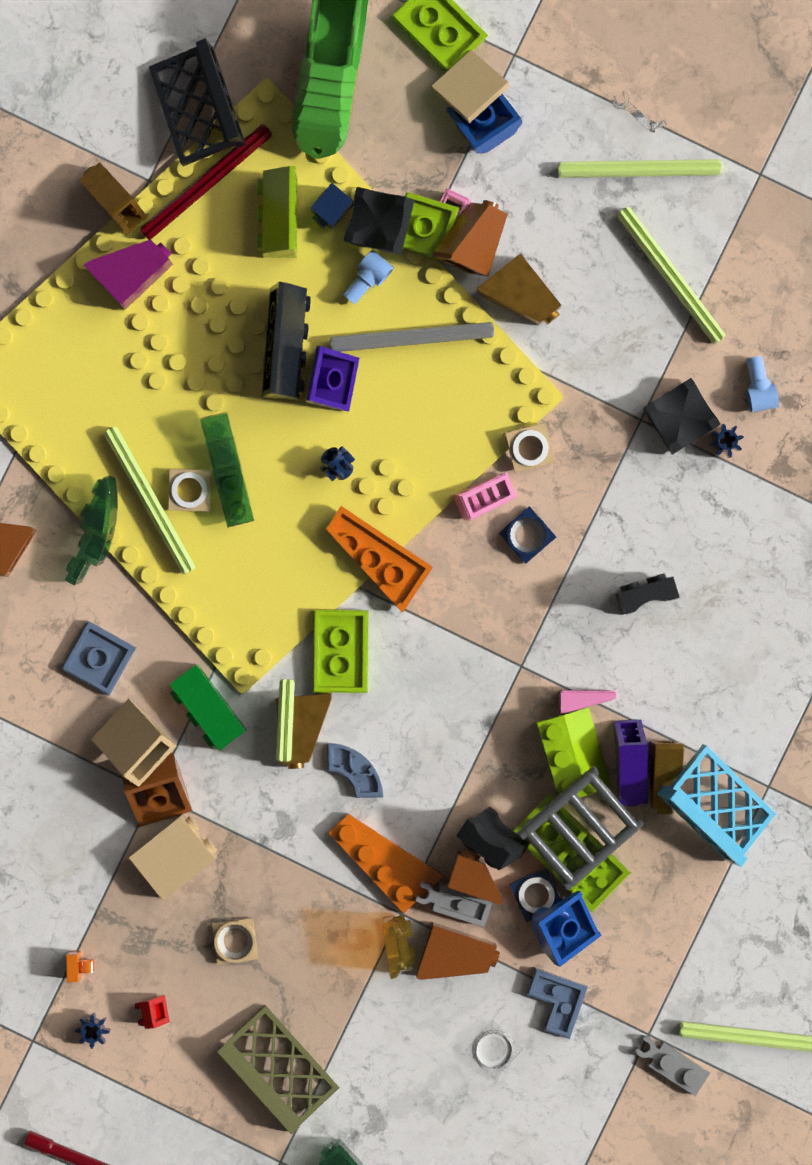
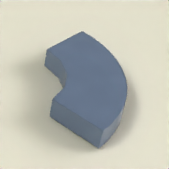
(356, 769)

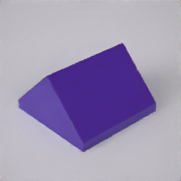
(332, 379)

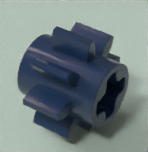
(729, 434)
(337, 463)
(93, 1021)

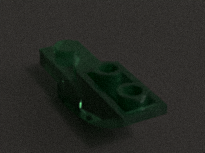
(227, 469)
(100, 521)

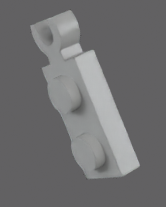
(456, 903)
(674, 1066)

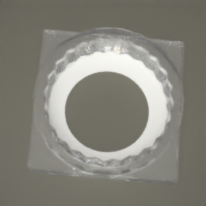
(493, 1068)

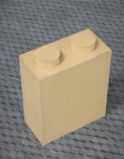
(133, 742)
(174, 856)

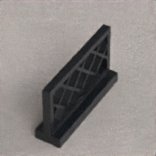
(219, 96)

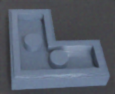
(564, 996)

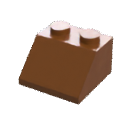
(160, 795)
(472, 877)

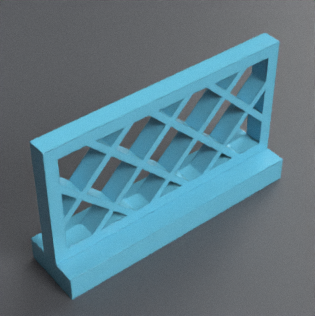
(699, 819)

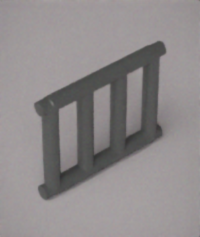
(549, 813)

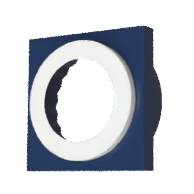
(531, 517)
(519, 887)

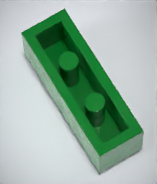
(206, 708)

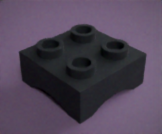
(379, 220)
(681, 416)
(634, 596)
(492, 839)

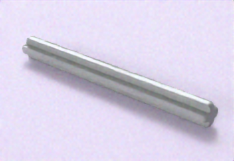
(412, 337)

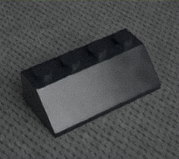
(285, 342)

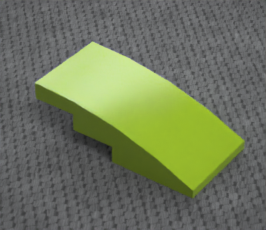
(599, 882)

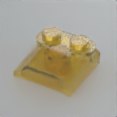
(396, 936)

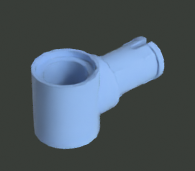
(371, 272)
(761, 393)

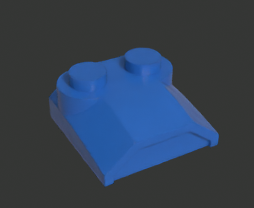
(490, 127)
(564, 928)

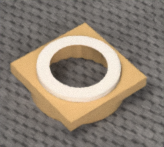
(513, 439)
(200, 504)
(225, 956)

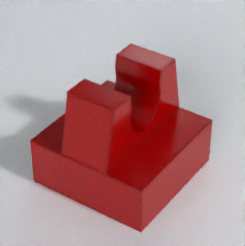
(153, 1012)

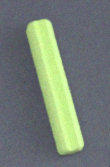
(285, 720)

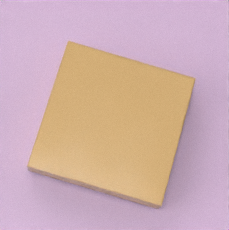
(470, 86)

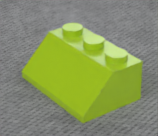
(278, 213)
(572, 749)

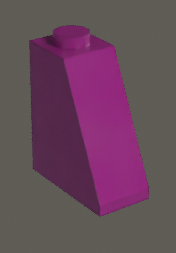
(130, 270)

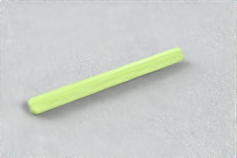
(639, 168)
(671, 275)
(149, 500)
(745, 1036)

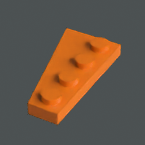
(384, 560)
(384, 862)

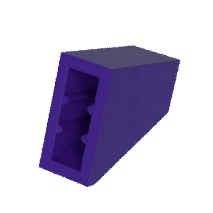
(631, 762)

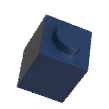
(331, 207)

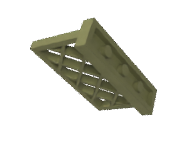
(259, 1085)

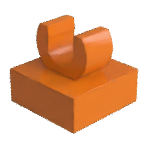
(76, 966)

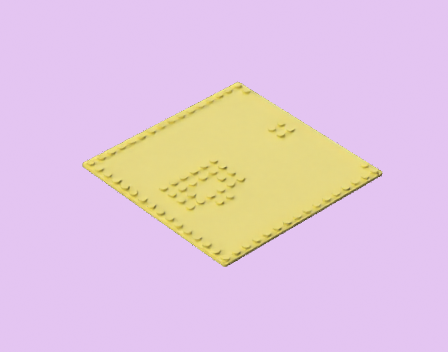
(195, 347)

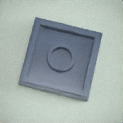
(98, 658)

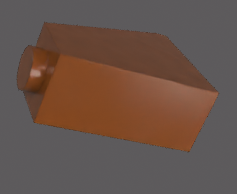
(473, 239)
(13, 543)
(455, 954)

